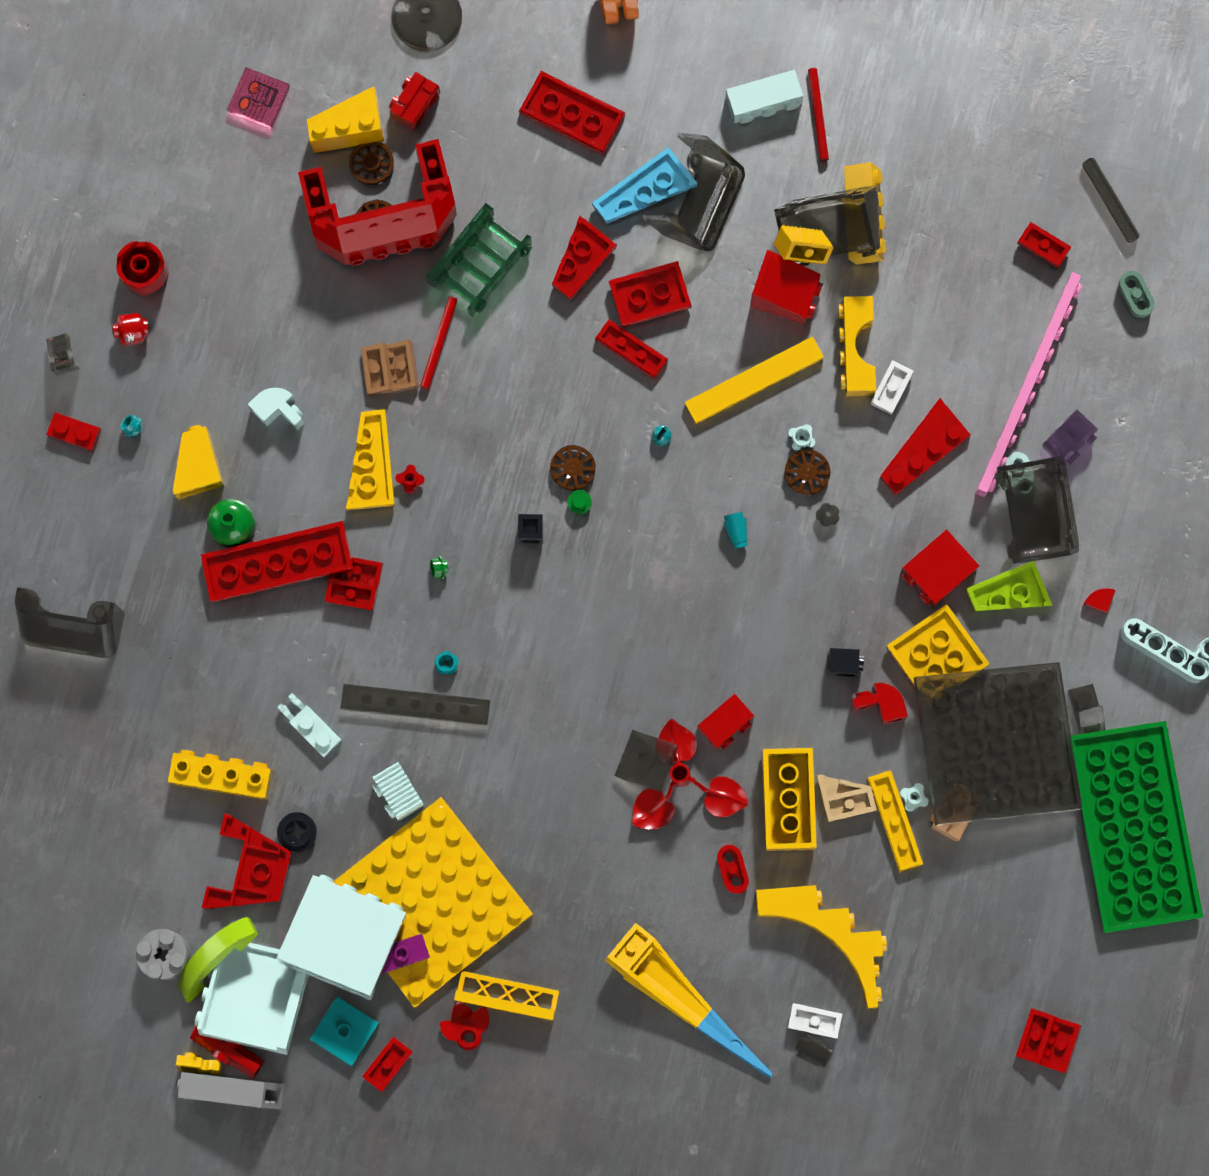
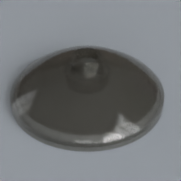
(426, 30)

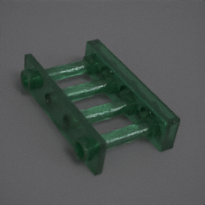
(469, 238)

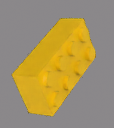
(789, 799)

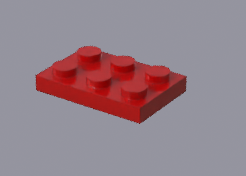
(650, 294)

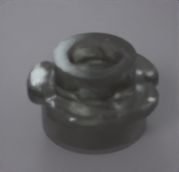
(823, 519)

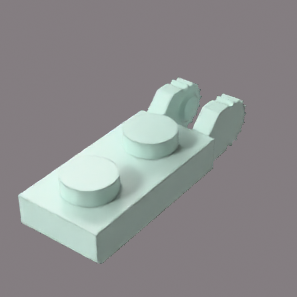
(311, 727)

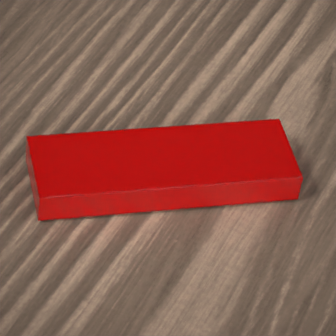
(631, 349)

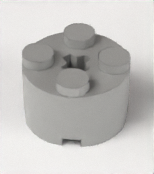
(150, 949)

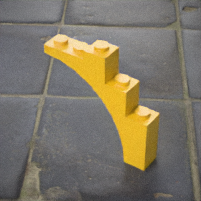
(835, 924)

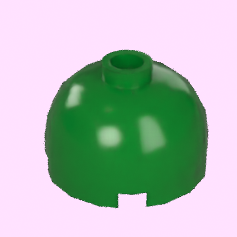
(231, 523)

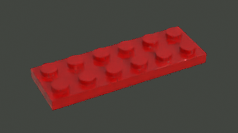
(277, 561)

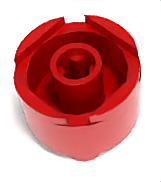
(146, 280)

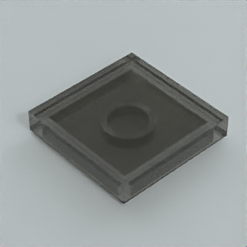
(646, 760)

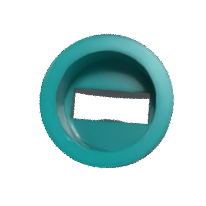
(665, 439)

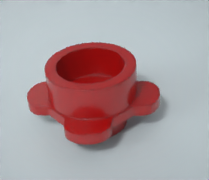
(409, 486)

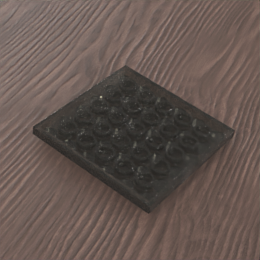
(997, 743)

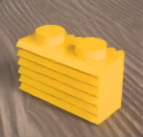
(803, 245)

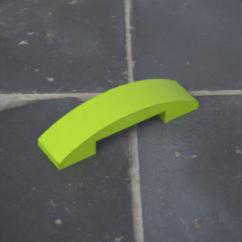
(211, 953)

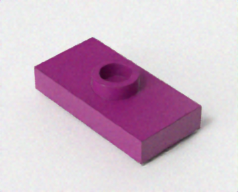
(406, 953)

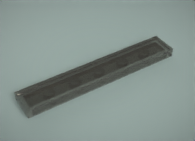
(415, 704)

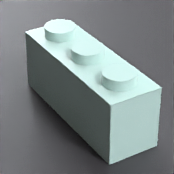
(764, 97)

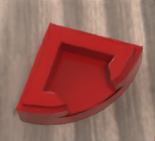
(1100, 599)

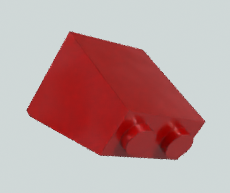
(785, 289)

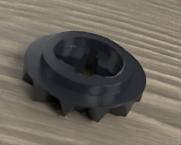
(287, 825)

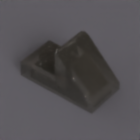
(61, 354)
(1087, 709)

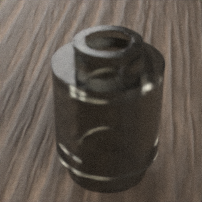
(813, 1050)

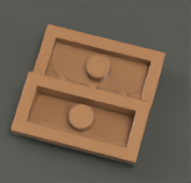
(389, 367)

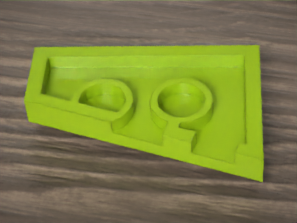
(1009, 590)

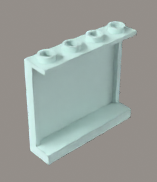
(341, 936)
(252, 1000)

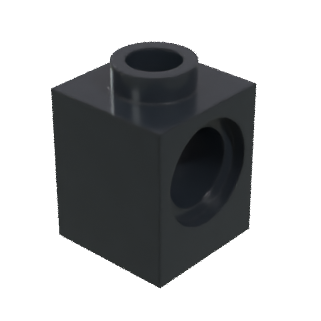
(530, 528)
(844, 662)

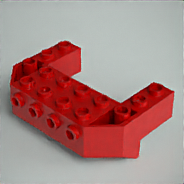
(388, 228)

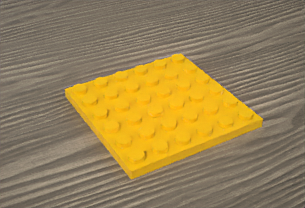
(447, 893)

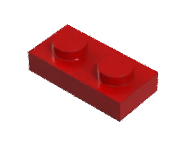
(1044, 245)
(73, 431)
(387, 1064)

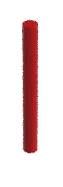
(818, 114)
(438, 342)

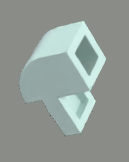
(272, 403)

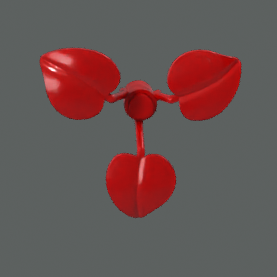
(654, 810)

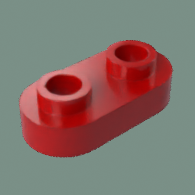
(732, 869)

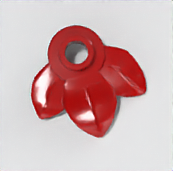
(464, 1022)

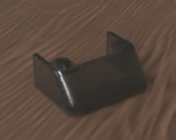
(708, 204)

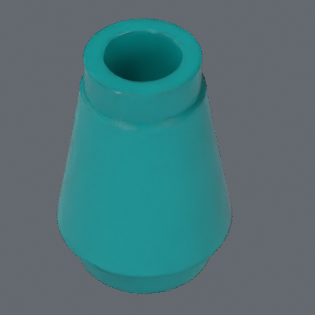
(737, 529)

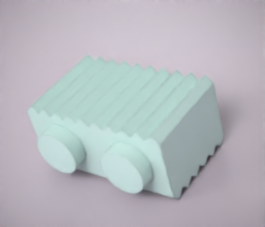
(398, 792)

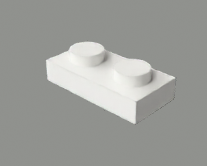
(891, 387)
(814, 1021)

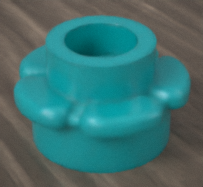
(131, 425)
(440, 660)

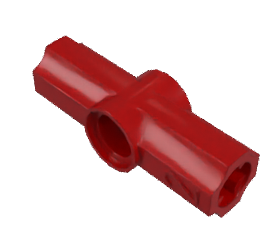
(230, 1054)

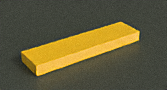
(895, 821)

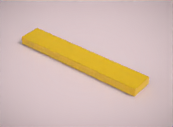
(754, 380)

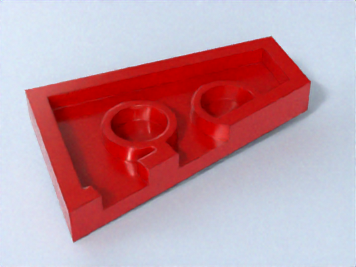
(583, 257)

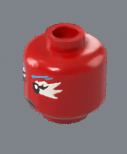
(130, 329)

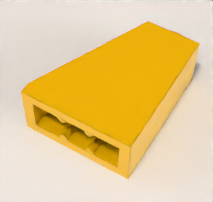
(196, 464)

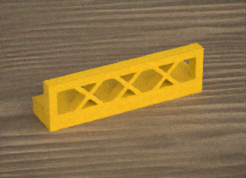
(510, 1006)

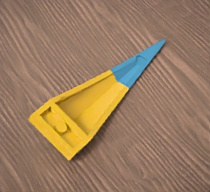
(655, 974)

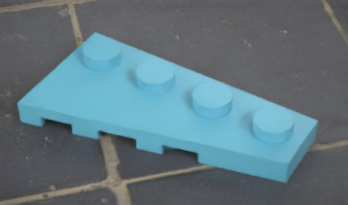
(648, 185)

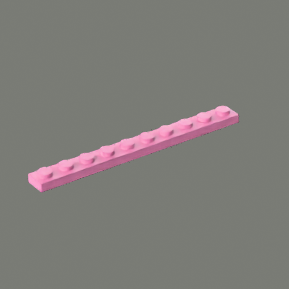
(1034, 376)

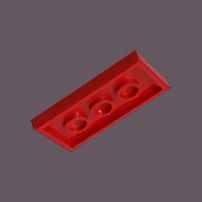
(572, 112)

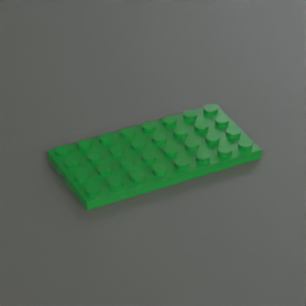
(1135, 827)

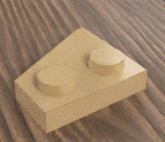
(844, 798)

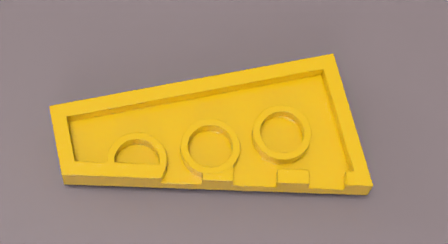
(372, 473)

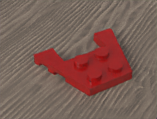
(259, 873)

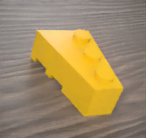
(347, 123)

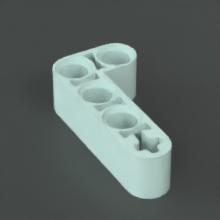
(1167, 646)

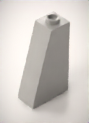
(230, 1090)

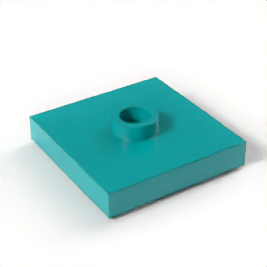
(344, 1031)

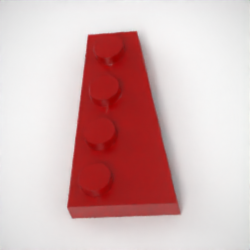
(929, 443)

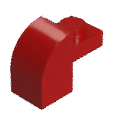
(886, 698)

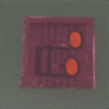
(258, 97)

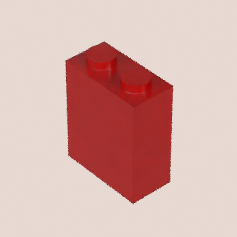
(939, 569)

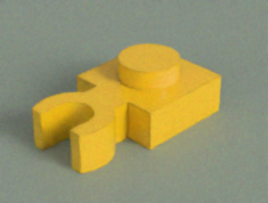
(194, 1064)

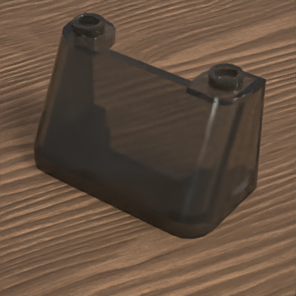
(844, 216)
(1039, 509)
(89, 636)

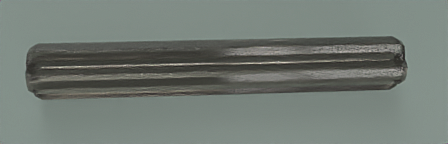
(1110, 200)

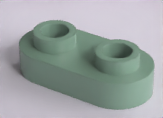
(1136, 295)

